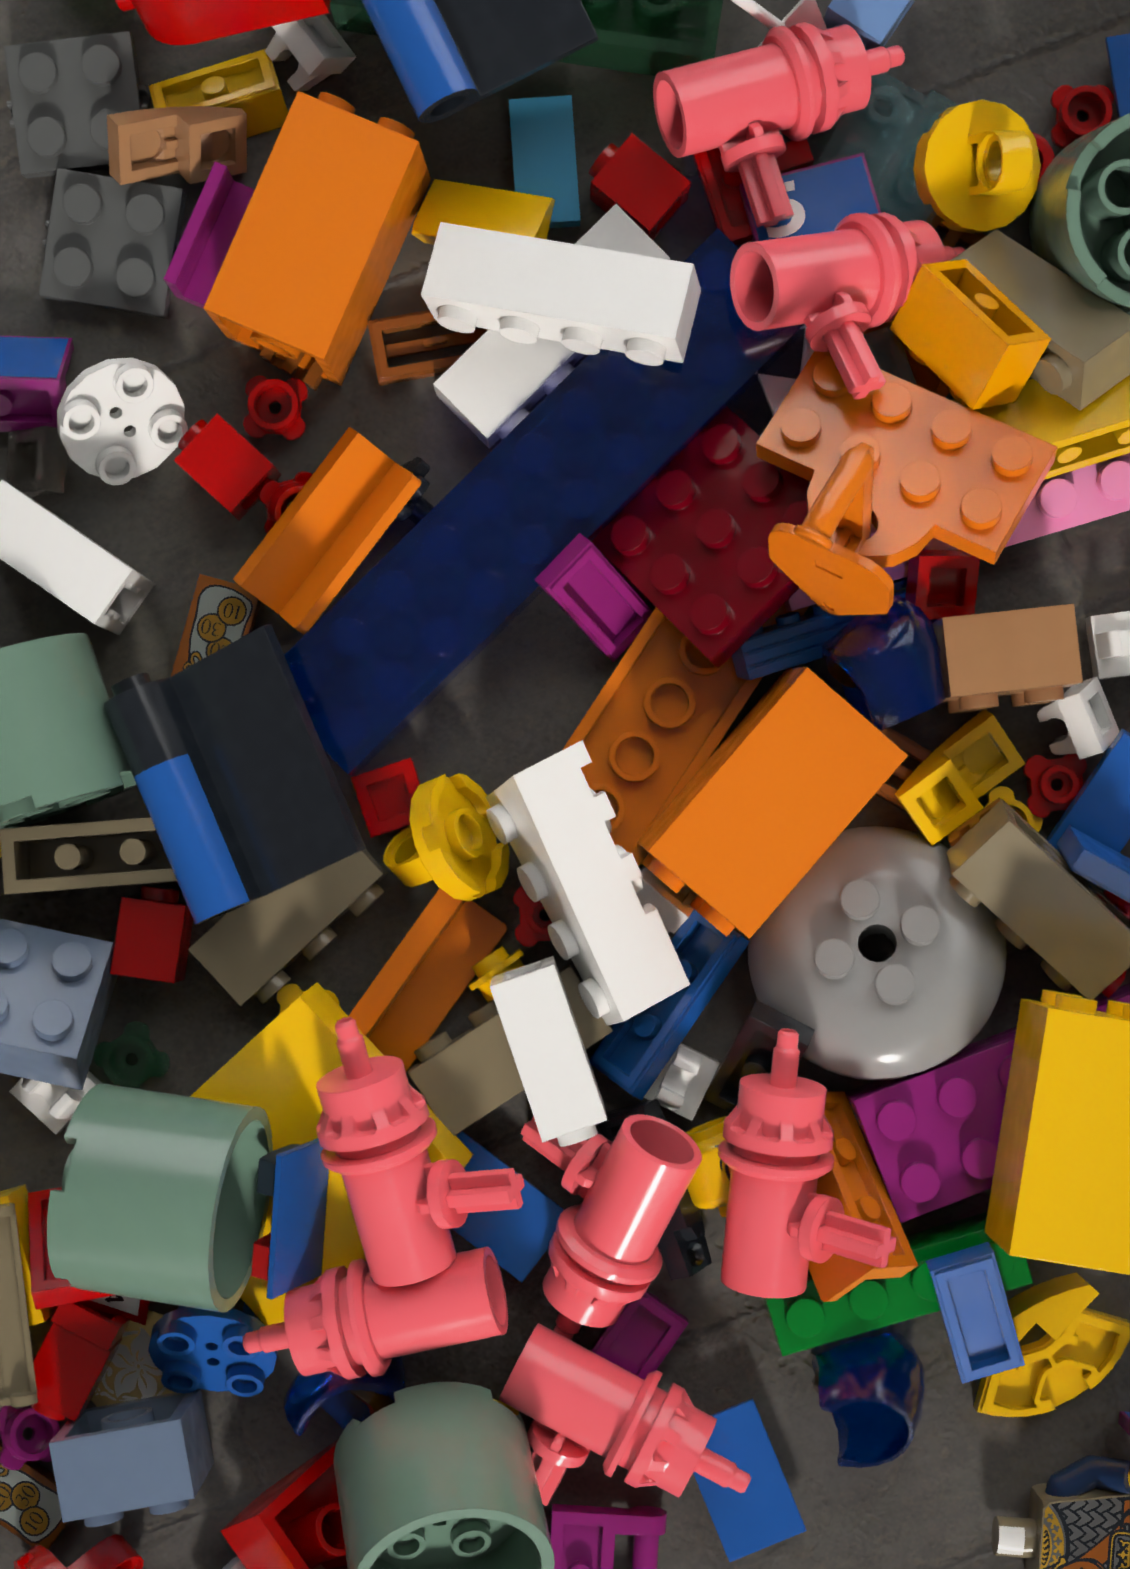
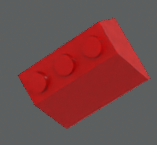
(293, 1521)

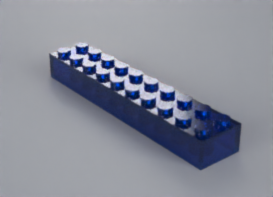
(482, 546)

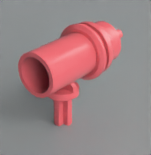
(744, 100)
(836, 285)
(378, 1140)
(775, 1155)
(609, 1243)
(359, 1326)
(599, 1407)

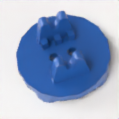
(208, 1353)

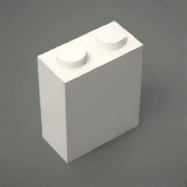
(68, 562)
(549, 1052)

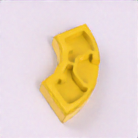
(1057, 1368)

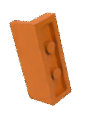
(327, 530)
(426, 975)
(864, 1197)

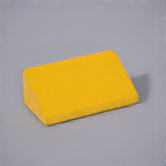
(237, 83)
(482, 209)

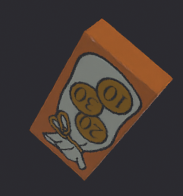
(216, 618)

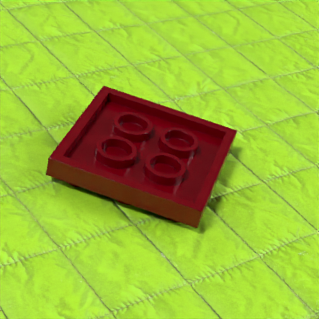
(702, 537)

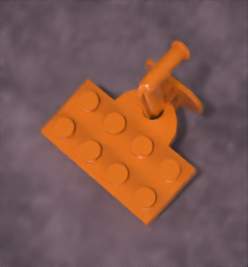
(894, 462)

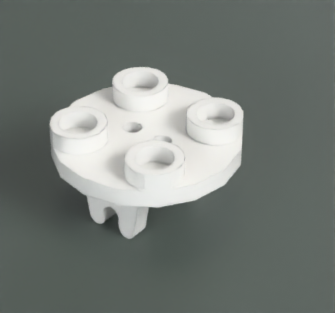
(98, 438)

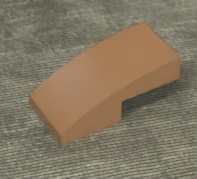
(176, 141)

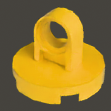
(977, 166)
(449, 841)

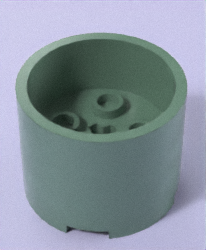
(1084, 212)
(55, 731)
(160, 1197)
(441, 1485)

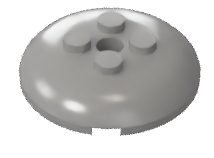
(890, 1013)

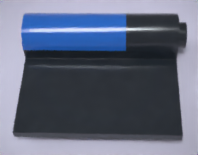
(470, 49)
(233, 775)

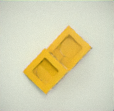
(956, 774)
(1051, 1305)

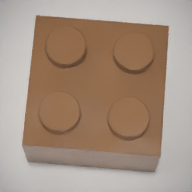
(1008, 654)

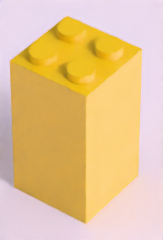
(1066, 1136)

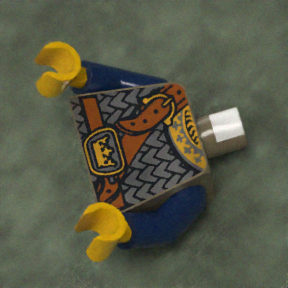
(1073, 1519)

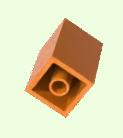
(320, 235)
(769, 802)

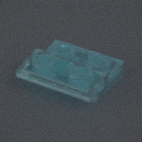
(888, 137)

